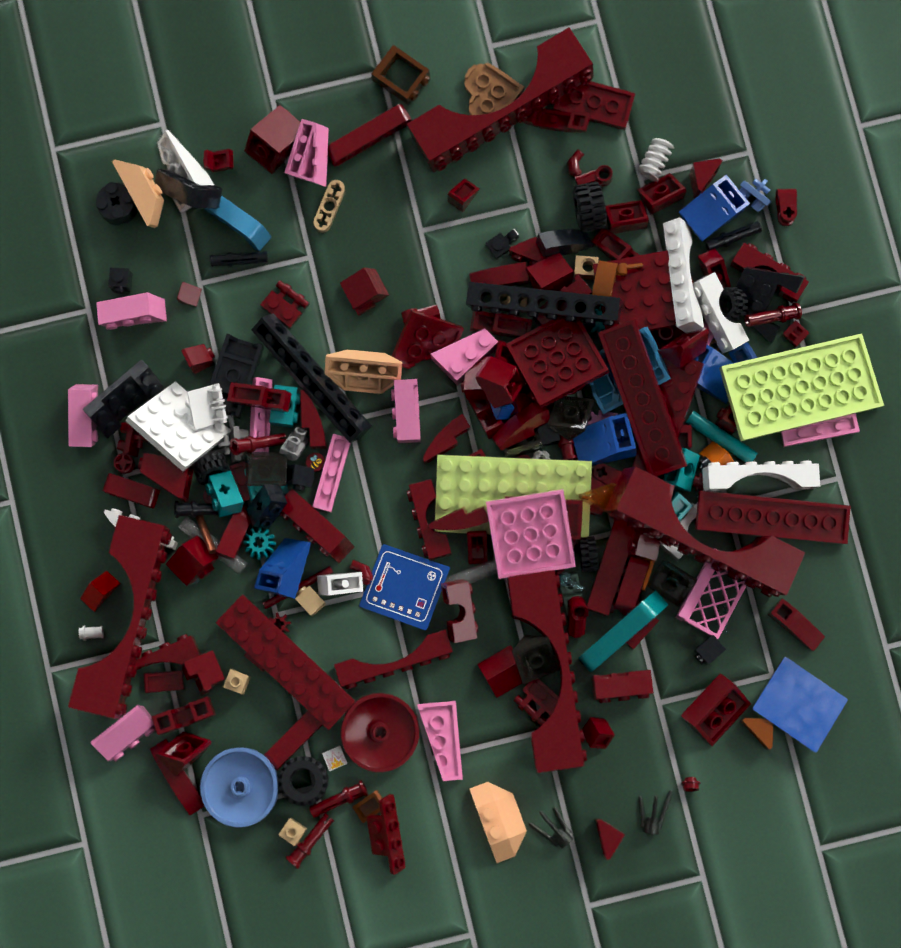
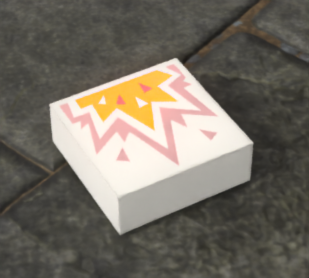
(334, 758)

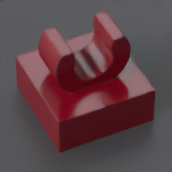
(795, 333)

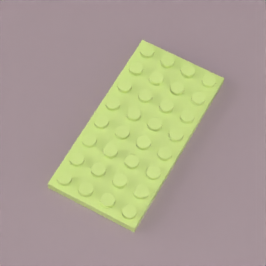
(801, 387)
(478, 479)

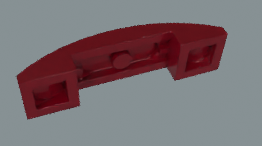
(560, 121)
(181, 785)

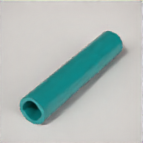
(721, 437)

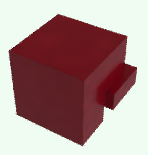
(364, 289)
(192, 561)
(204, 671)

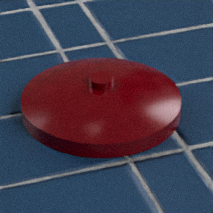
(379, 732)

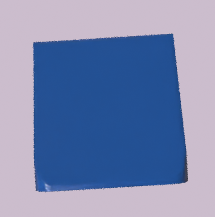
(742, 353)
(503, 412)

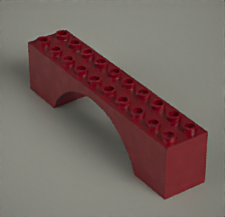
(448, 135)
(647, 505)
(537, 603)
(106, 684)

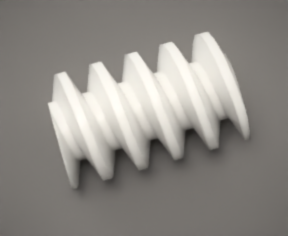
(654, 158)

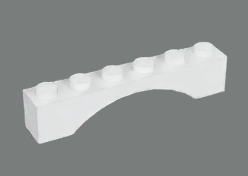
(686, 306)
(798, 476)

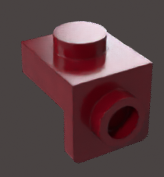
(218, 160)

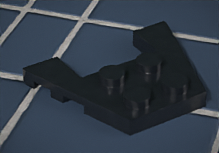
(760, 288)

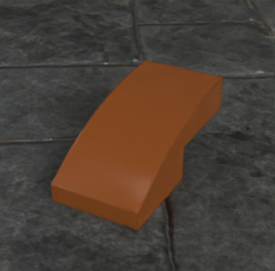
(605, 278)

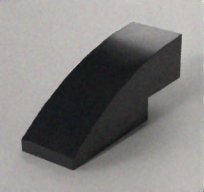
(563, 242)

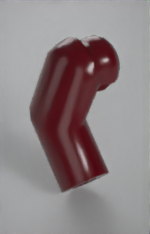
(367, 575)

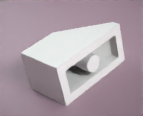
(340, 583)

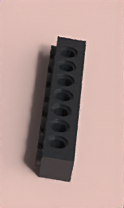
(477, 291)
(311, 377)

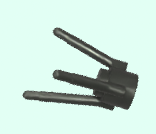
(651, 824)
(561, 836)

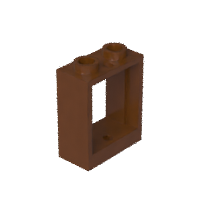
(387, 62)

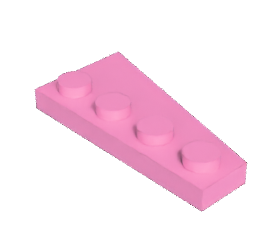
(442, 730)

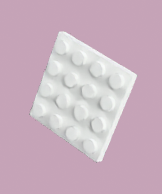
(170, 428)

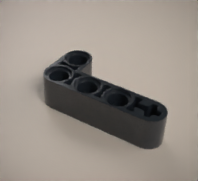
(188, 191)

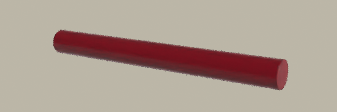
(307, 582)

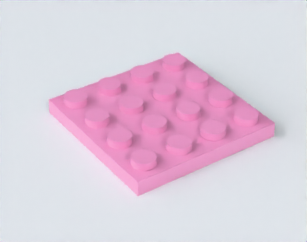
(531, 533)

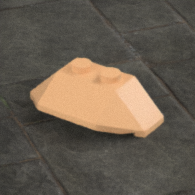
(142, 190)
(363, 370)
(499, 819)

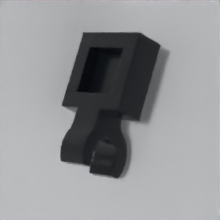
(500, 245)

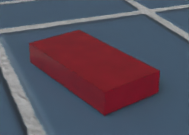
(164, 681)

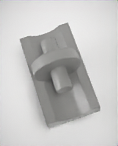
(235, 433)
(295, 444)

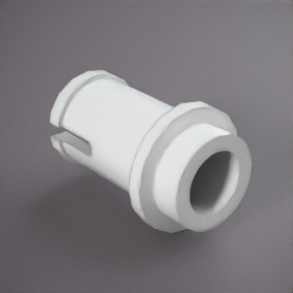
(91, 632)

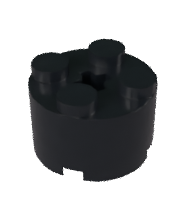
(112, 194)

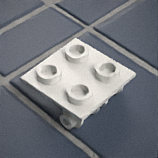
(207, 406)

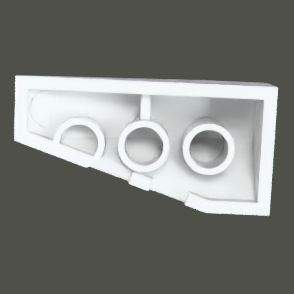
(181, 162)

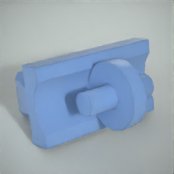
(761, 201)

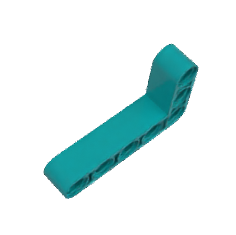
(623, 631)

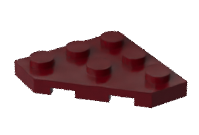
(423, 336)

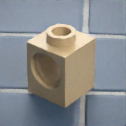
(580, 261)
(310, 600)
(237, 681)
(293, 831)

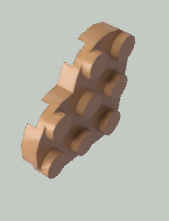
(490, 89)

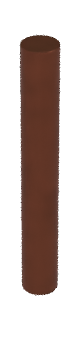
(206, 534)

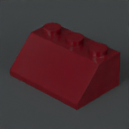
(716, 709)

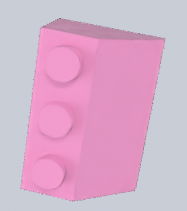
(124, 734)

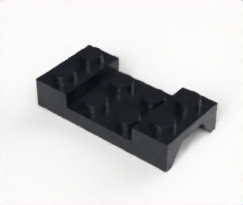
(235, 365)
(123, 397)

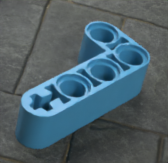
(241, 223)

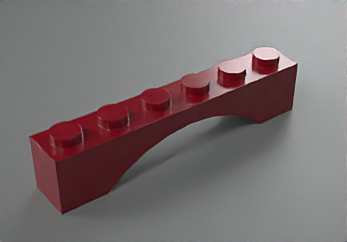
(177, 652)
(353, 671)

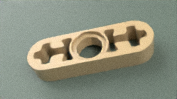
(329, 191)

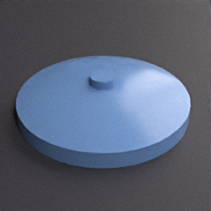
(239, 787)

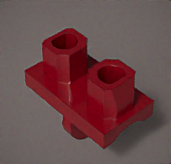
(133, 441)

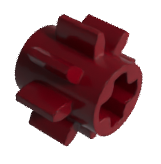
(282, 619)

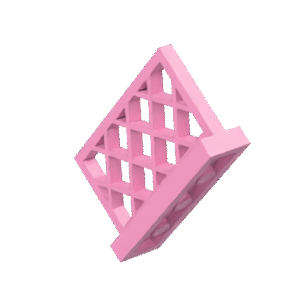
(697, 591)

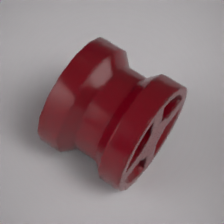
(121, 461)

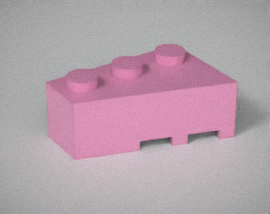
(309, 153)
(131, 311)
(464, 354)
(406, 411)
(81, 428)

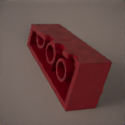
(316, 527)

